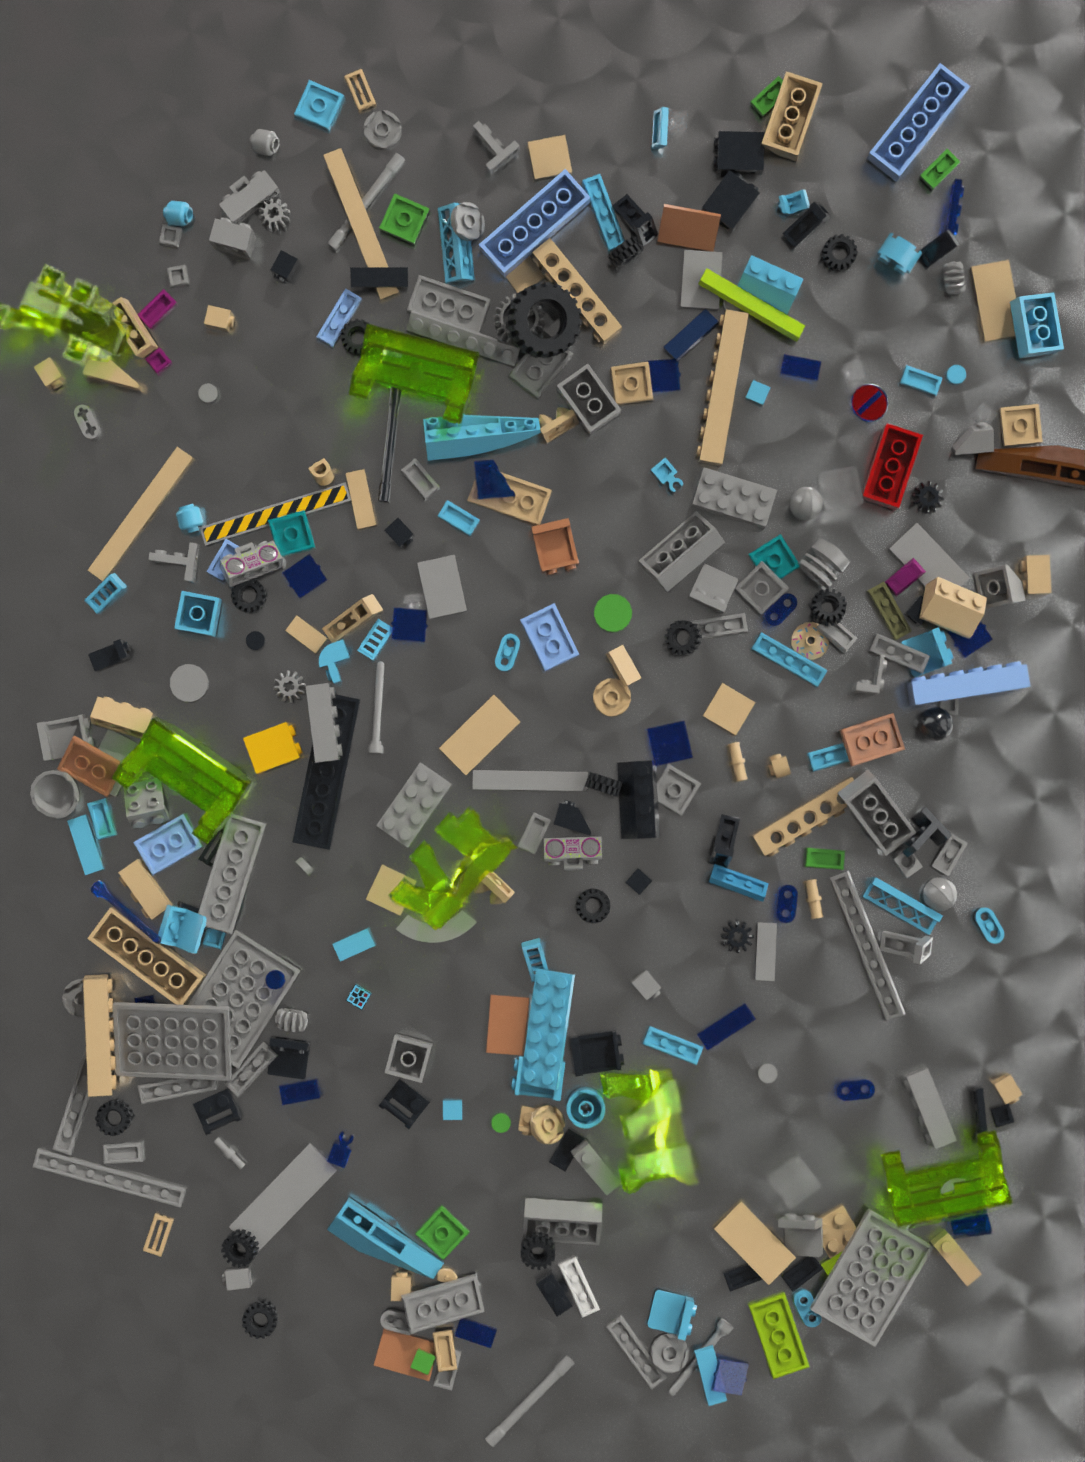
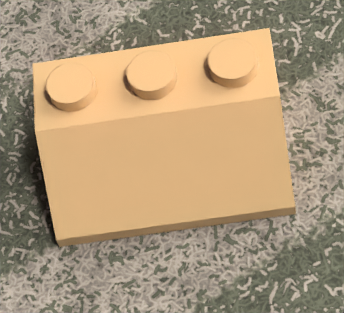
(952, 607)

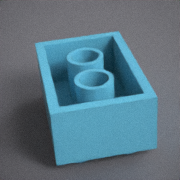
(1036, 325)

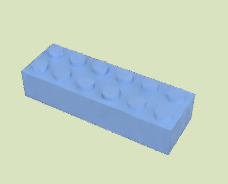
(918, 122)
(534, 223)
(970, 684)

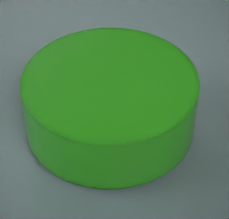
(501, 1122)

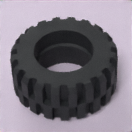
(568, 315)

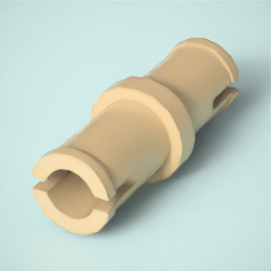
(737, 761)
(813, 899)

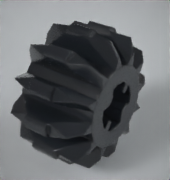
(922, 491)
(730, 934)

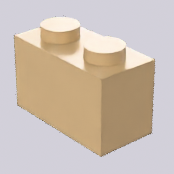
(1036, 574)

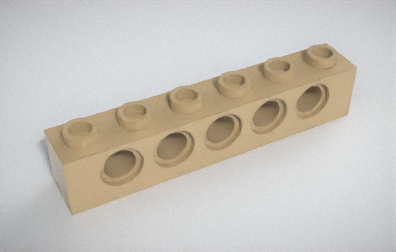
(549, 250)
(763, 837)

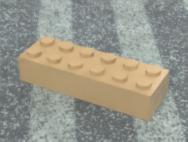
(148, 960)
(98, 1035)

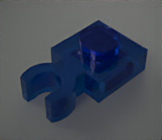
(340, 1153)

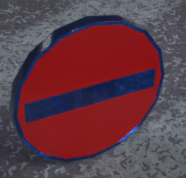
(870, 402)

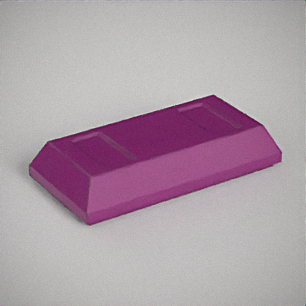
(156, 309)
(905, 576)

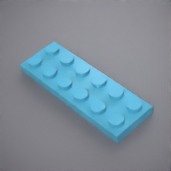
(547, 1029)

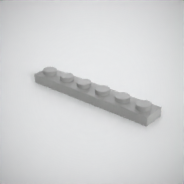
(462, 338)

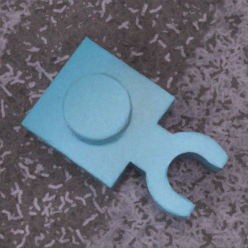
(665, 473)

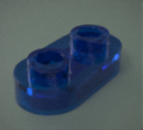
(780, 609)
(787, 903)
(855, 1090)

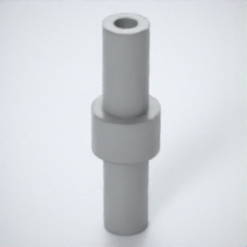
(229, 1153)

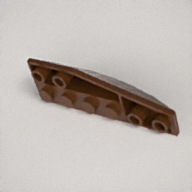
(1041, 463)

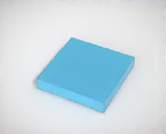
(319, 105)

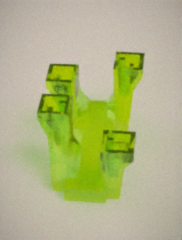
(78, 311)
(440, 897)
(658, 1105)

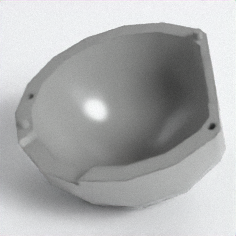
(54, 793)

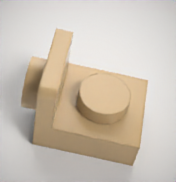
(525, 1117)

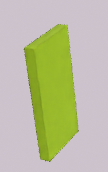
(778, 1335)

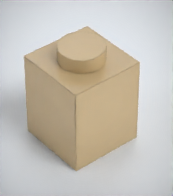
(219, 318)
(49, 373)
(1007, 1089)
(400, 1284)

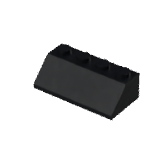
(638, 800)

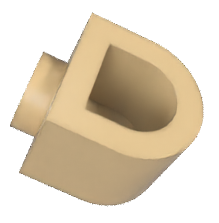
(321, 472)
(779, 766)

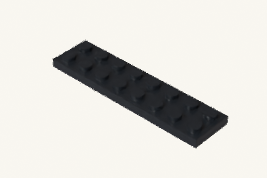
(325, 783)

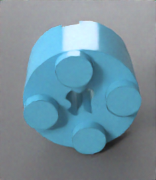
(899, 254)
(575, 1111)

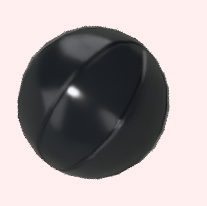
(936, 723)

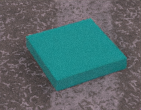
(291, 533)
(776, 556)

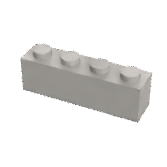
(322, 722)
(929, 1107)

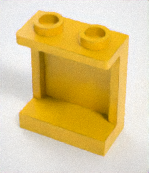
(273, 747)

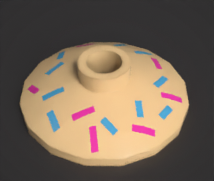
(801, 645)

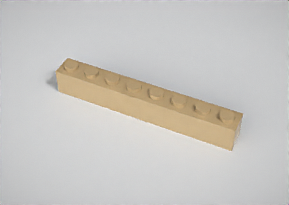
(723, 387)

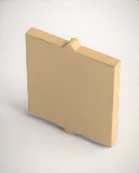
(525, 275)

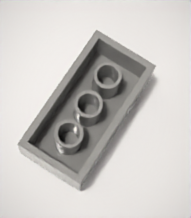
(734, 498)
(414, 805)
(876, 812)

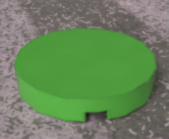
(612, 613)

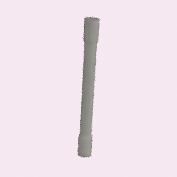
(390, 169)
(500, 1431)

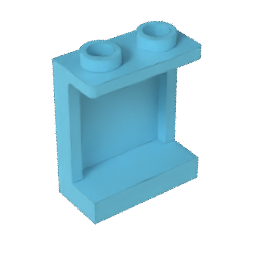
(522, 1089)

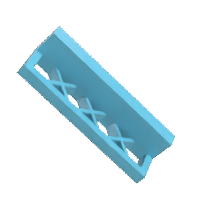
(462, 257)
(900, 896)

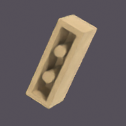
(139, 338)
(120, 717)
(144, 889)

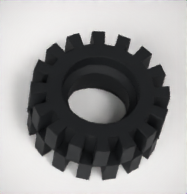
(842, 241)
(625, 252)
(346, 335)
(256, 604)
(827, 617)
(672, 637)
(603, 784)
(593, 917)
(124, 1112)
(235, 1256)
(538, 1260)
(259, 1332)

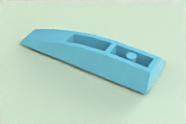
(475, 435)
(380, 1240)

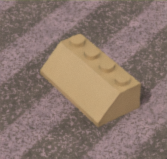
(791, 115)

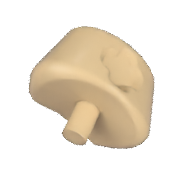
(446, 1274)

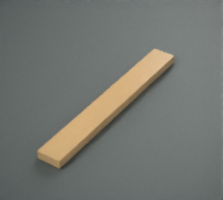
(357, 215)
(140, 514)

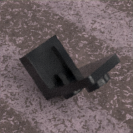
(110, 655)

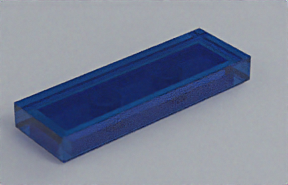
(726, 1026)

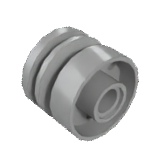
(826, 560)

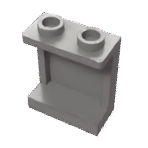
(57, 735)

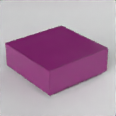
(158, 360)

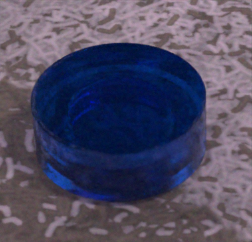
(275, 979)

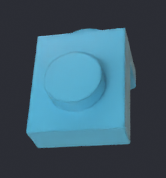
(793, 203)

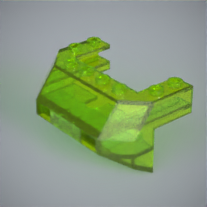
(416, 367)
(190, 771)
(918, 1197)

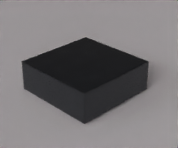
(638, 881)
(1002, 1115)

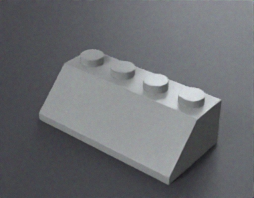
(682, 551)
(563, 1220)

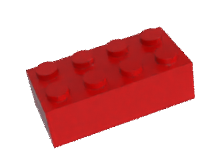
(891, 466)

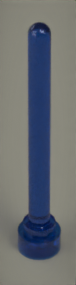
(100, 890)

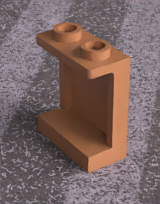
(555, 546)

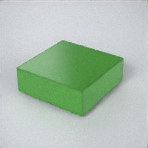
(423, 1361)

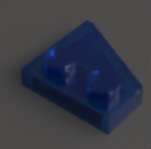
(490, 482)

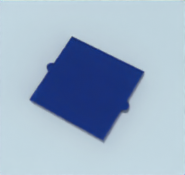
(664, 375)
(304, 576)
(409, 624)
(978, 639)
(730, 1376)

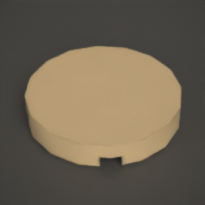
(611, 697)
(547, 1124)

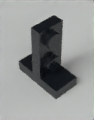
(636, 219)
(806, 224)
(929, 827)
(724, 841)

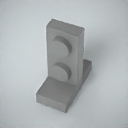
(495, 146)
(180, 559)
(907, 946)

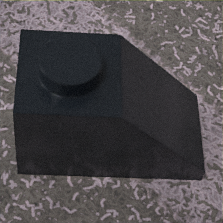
(571, 818)

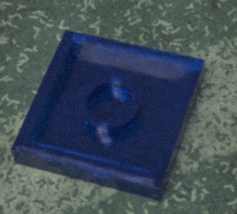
(670, 743)

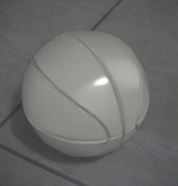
(806, 503)
(939, 894)

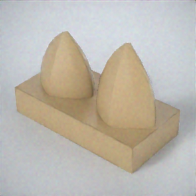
(552, 428)
(500, 890)

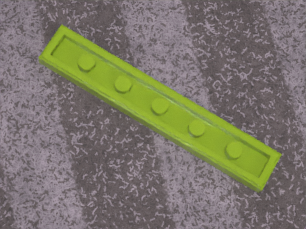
(751, 304)

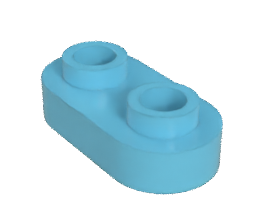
(507, 652)
(988, 925)
(804, 1308)

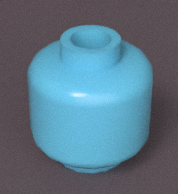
(178, 213)
(189, 518)

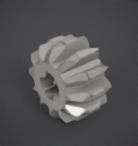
(271, 209)
(954, 277)
(288, 679)
(291, 1020)

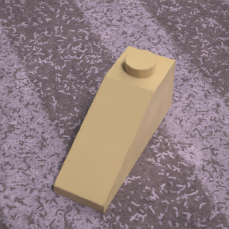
(109, 373)
(352, 618)
(955, 1257)

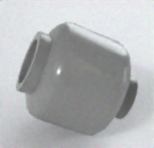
(264, 142)

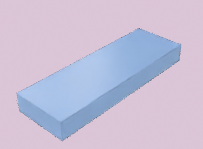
(339, 317)

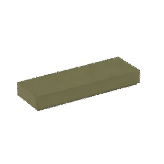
(889, 611)

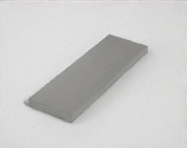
(231, 873)
(285, 1195)

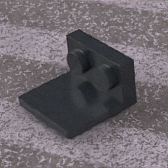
(291, 1057)

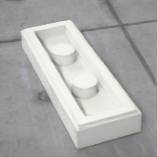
(578, 1286)

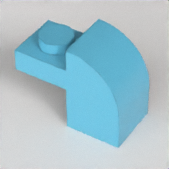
(333, 654)

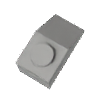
(975, 440)

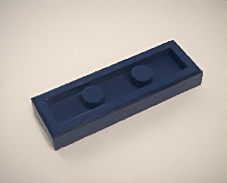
(691, 335)

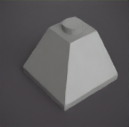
(999, 586)

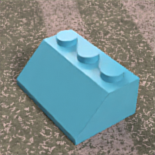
(770, 284)

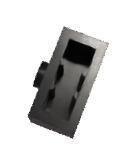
(554, 1292)

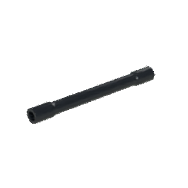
(385, 486)

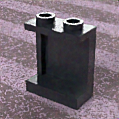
(739, 152)
(731, 200)
(596, 1052)

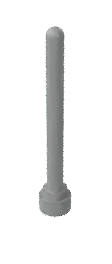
(375, 745)
(722, 1328)

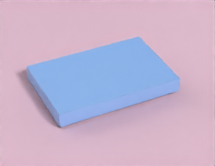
(549, 637)
(167, 844)

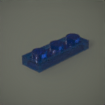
(954, 208)

